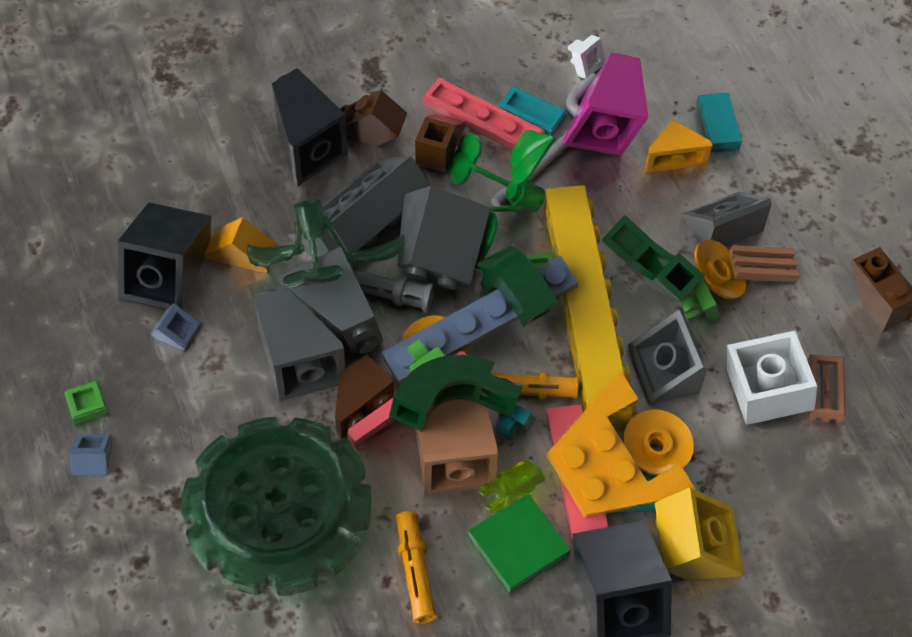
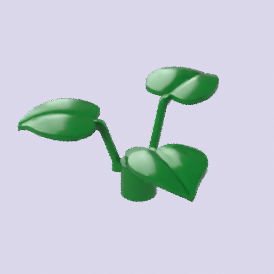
(521, 193)

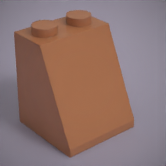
(457, 448)

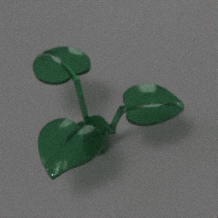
(312, 225)

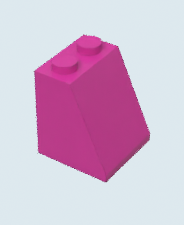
(611, 108)

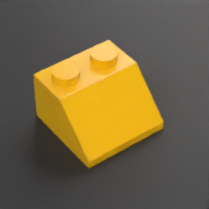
(698, 536)

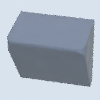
(176, 327)
(91, 454)

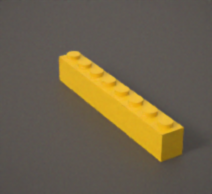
(587, 308)

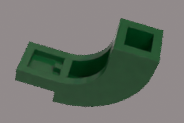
(661, 270)
(519, 283)
(451, 379)

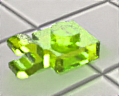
(514, 481)

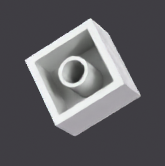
(771, 377)

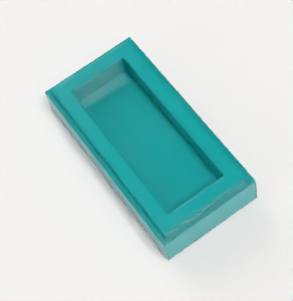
(533, 110)
(719, 121)

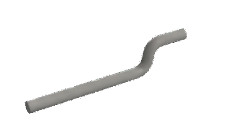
(558, 147)

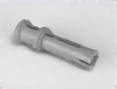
(399, 291)

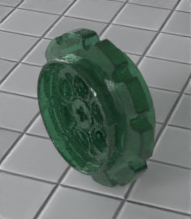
(241, 550)

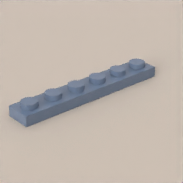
(473, 321)

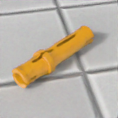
(567, 385)
(413, 552)

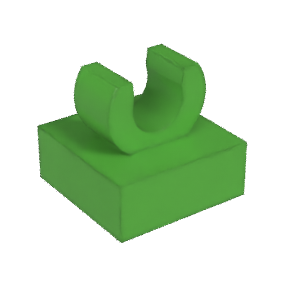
(701, 302)
(421, 354)

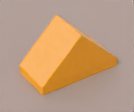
(677, 149)
(231, 242)

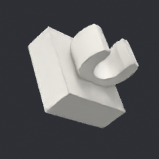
(587, 55)

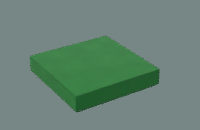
(519, 543)

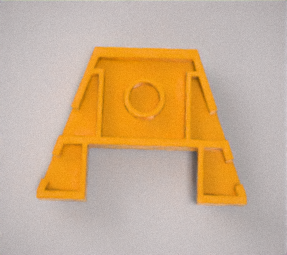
(599, 466)

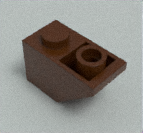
(374, 119)
(437, 141)
(882, 289)
(360, 392)

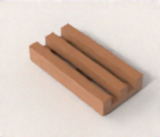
(763, 259)
(825, 412)

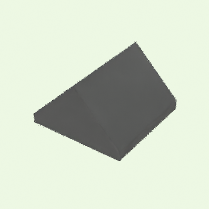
(729, 218)
(669, 360)

